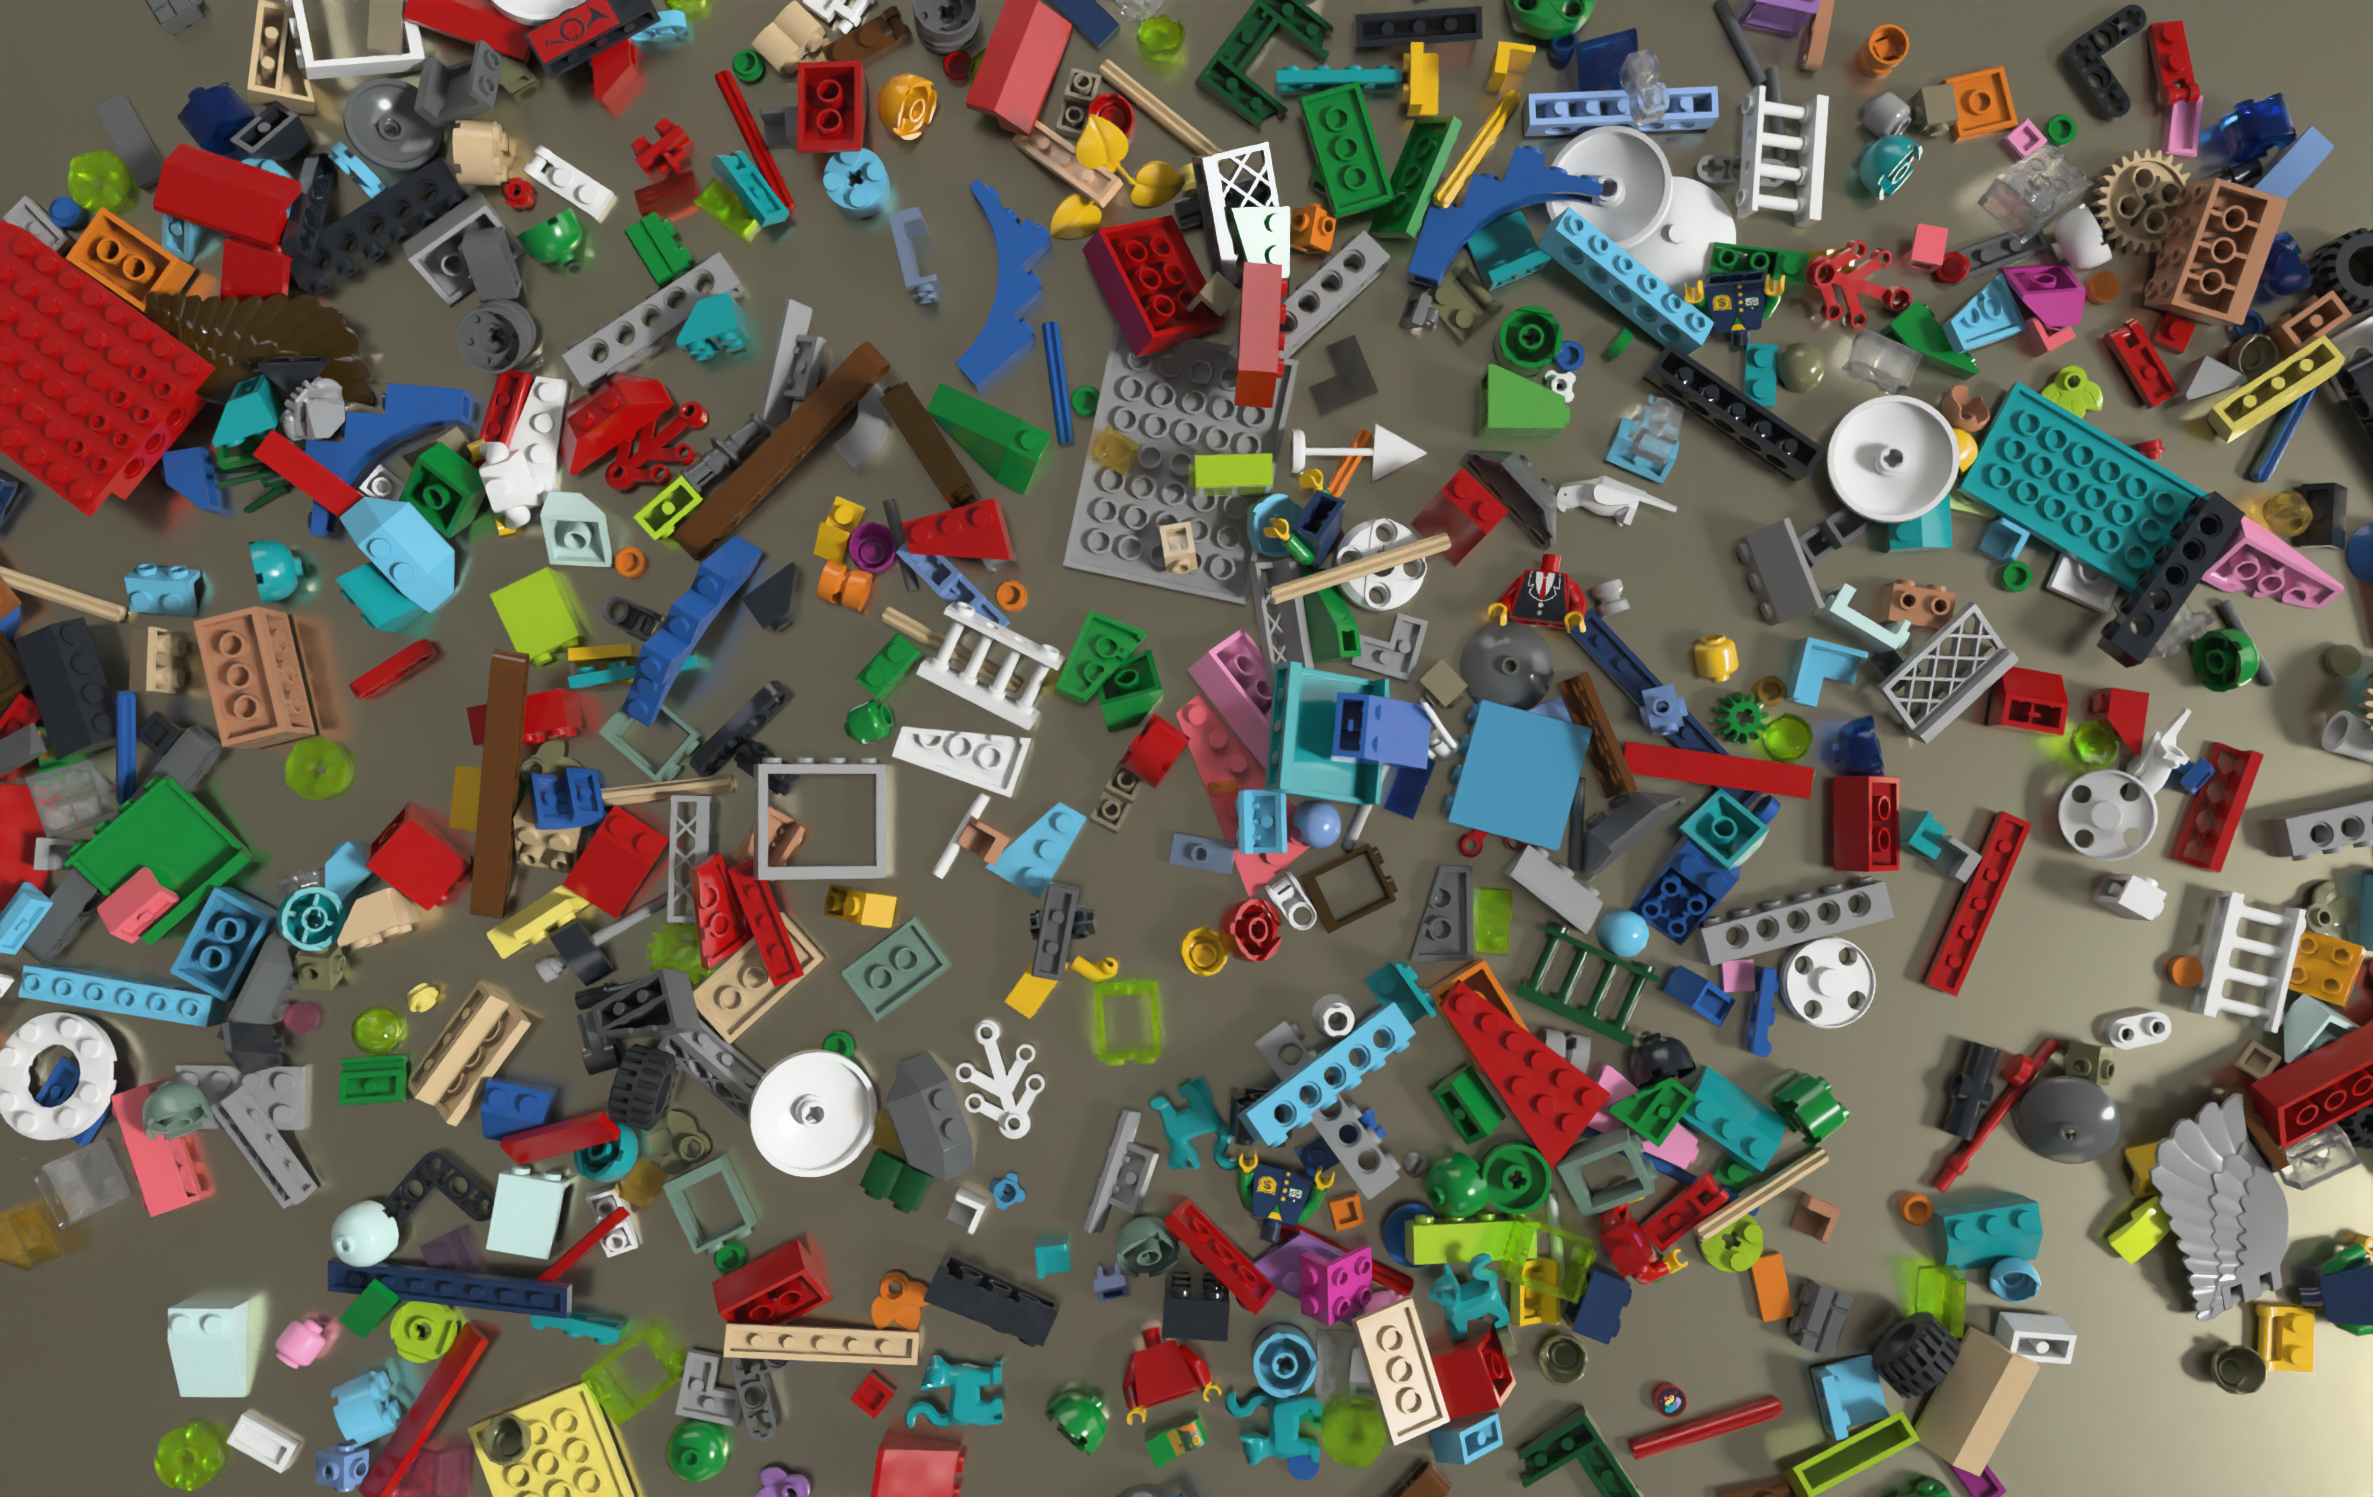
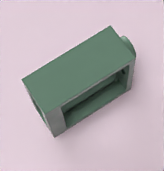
(620, 722)
(1600, 1147)
(686, 1217)

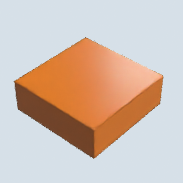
(1346, 1211)

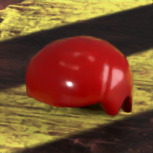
(1114, 109)

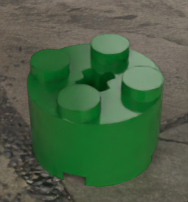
(1543, 333)
(1810, 1108)

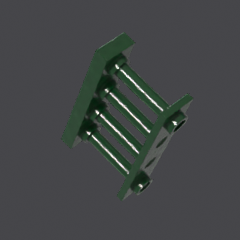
(1589, 1014)

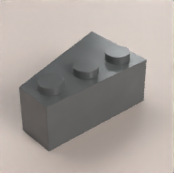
(649, 1008)

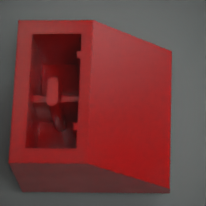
(2029, 703)

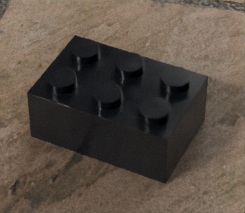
(1195, 1309)

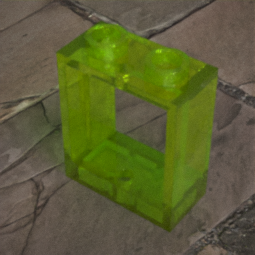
(1123, 988)
(1518, 1249)
(608, 1392)

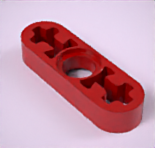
(392, 669)

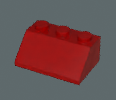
(1866, 823)
(772, 1288)

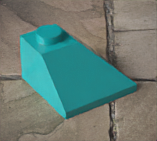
(1924, 533)
(1725, 830)

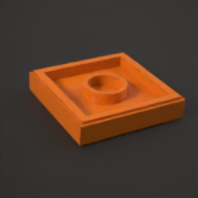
(1982, 103)

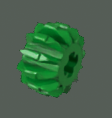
(1753, 717)

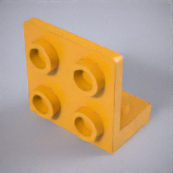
(2326, 968)

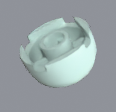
(364, 1234)

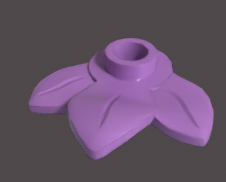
(778, 1484)

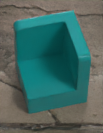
(1923, 836)
(1052, 1256)

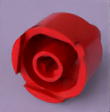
(1154, 750)

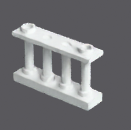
(1811, 159)
(966, 682)
(2216, 954)

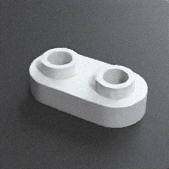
(2139, 1028)

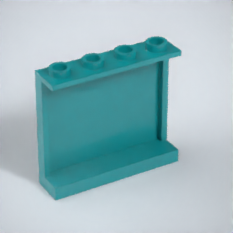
(1303, 737)

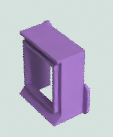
(1777, 16)

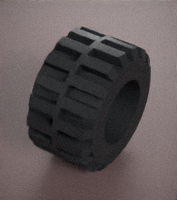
(2333, 274)
(641, 1087)
(1915, 1354)

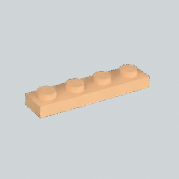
(1060, 158)

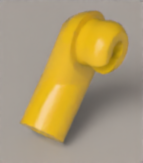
(1095, 971)

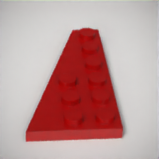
(1537, 1083)

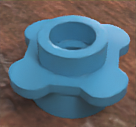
(1015, 1195)

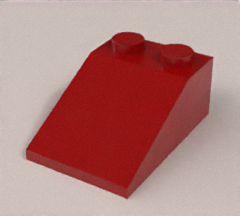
(831, 106)
(616, 861)

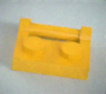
(2293, 1336)

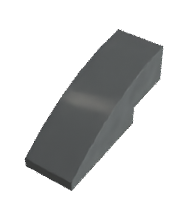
(1832, 534)

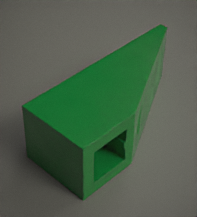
(1739, 258)
(1922, 333)
(1330, 624)

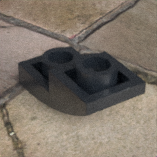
(580, 952)

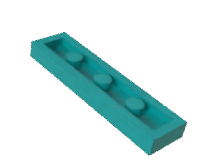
(1321, 78)
(616, 672)

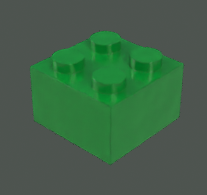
(444, 489)

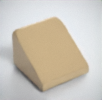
(2258, 1061)

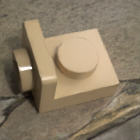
(1178, 548)

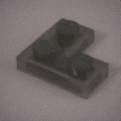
(1352, 378)

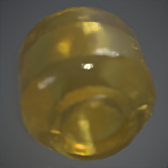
(2287, 513)

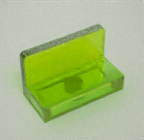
(1943, 1294)

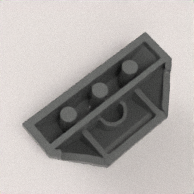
(1519, 490)
(1623, 827)
(267, 985)
(929, 1119)

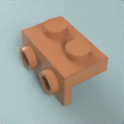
(783, 837)

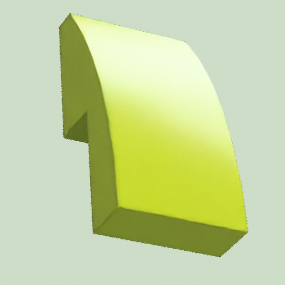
(2141, 1233)

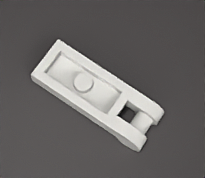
(569, 183)

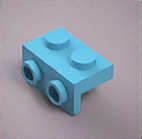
(162, 589)
(1261, 822)

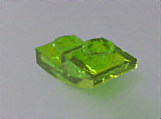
(728, 210)
(1493, 921)

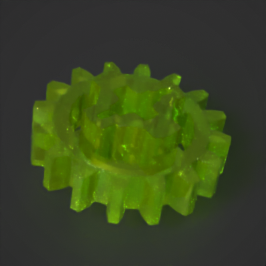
(674, 943)

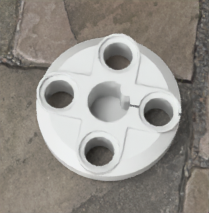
(1391, 582)
(2107, 815)
(1827, 982)

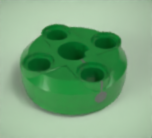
(1548, 17)

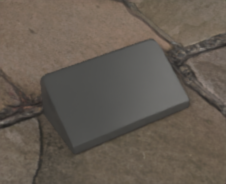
(20, 748)

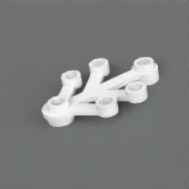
(1002, 1084)

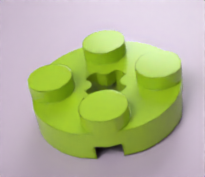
(1737, 1258)
(407, 1337)

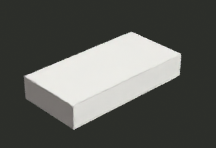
(263, 1442)

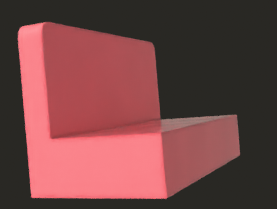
(137, 906)

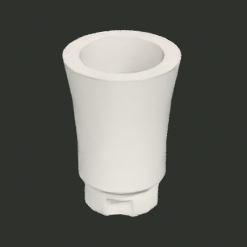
(2346, 736)
(1328, 1005)

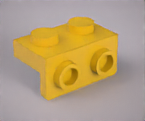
(1422, 81)
(1533, 1306)

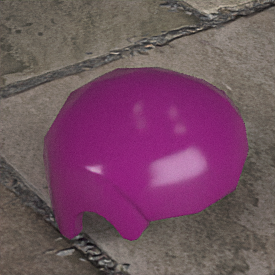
(872, 547)

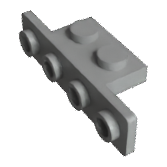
(793, 365)
(1124, 1174)

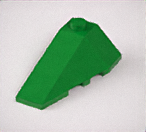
(995, 439)

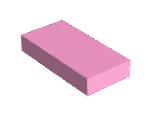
(2182, 129)

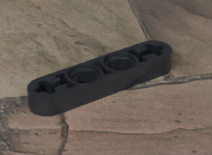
(301, 236)
(739, 728)

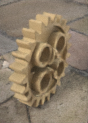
(2122, 186)

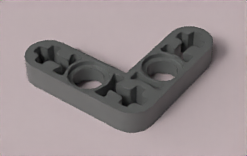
(756, 1377)

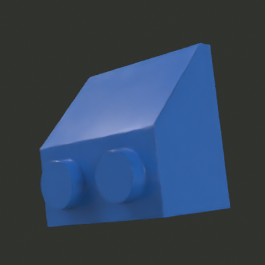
(516, 1106)

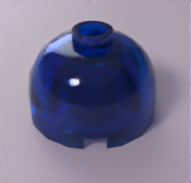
(2283, 270)
(1859, 748)

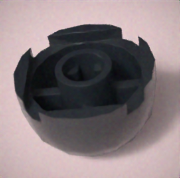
(1660, 1058)

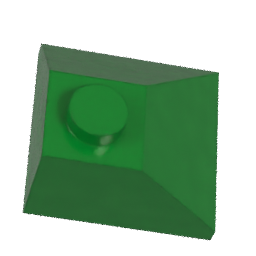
(1130, 691)

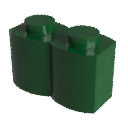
(894, 1179)

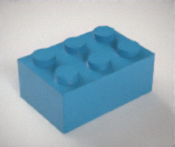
(224, 942)

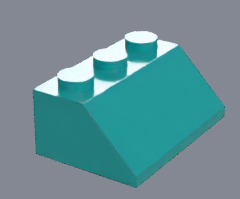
(1733, 1121)
(1988, 1232)

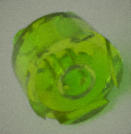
(1357, 1448)

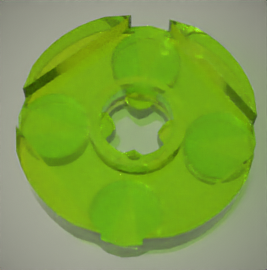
(83, 177)
(333, 758)
(202, 1444)

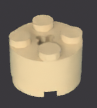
(479, 152)

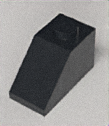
(272, 134)
(775, 598)
(253, 1046)

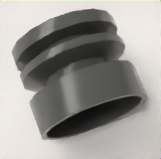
(947, 34)
(484, 348)

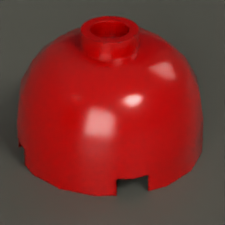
(1250, 930)

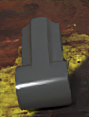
(599, 1052)

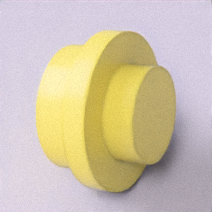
(421, 998)

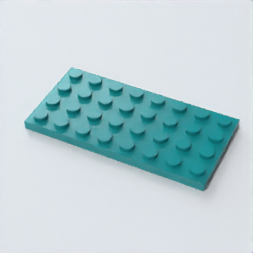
(2076, 487)

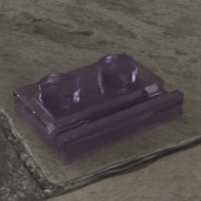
(453, 1252)

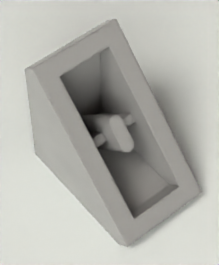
(2207, 378)

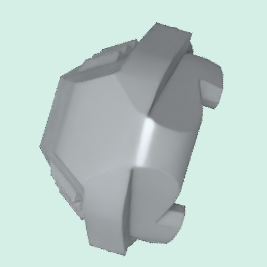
(314, 410)

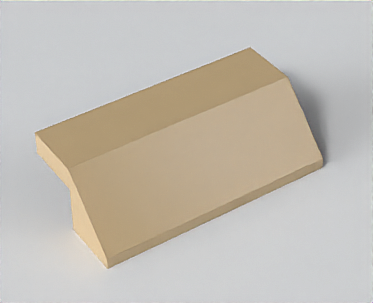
(468, 1052)
(1975, 1402)

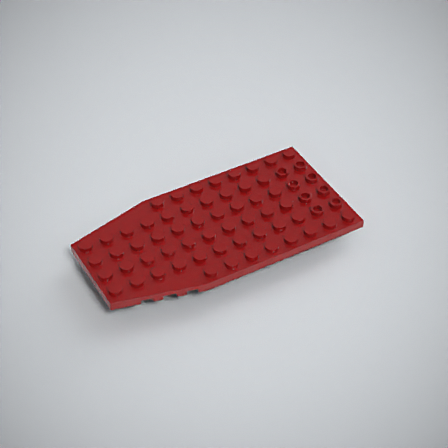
(85, 377)

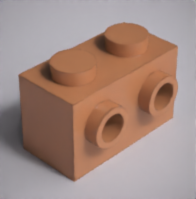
(2309, 324)
(1924, 607)

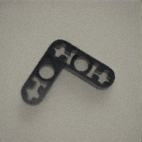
(2093, 54)
(433, 1179)

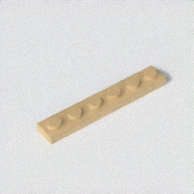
(821, 1344)

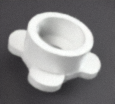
(1565, 380)

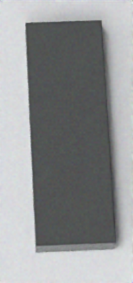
(131, 140)
(2001, 252)
(1055, 931)

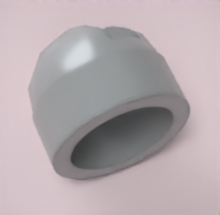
(1409, 1162)

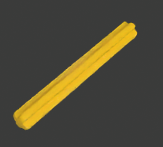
(1476, 149)

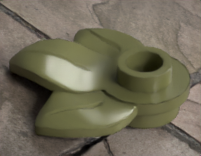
(550, 759)
(2330, 913)
(675, 1142)

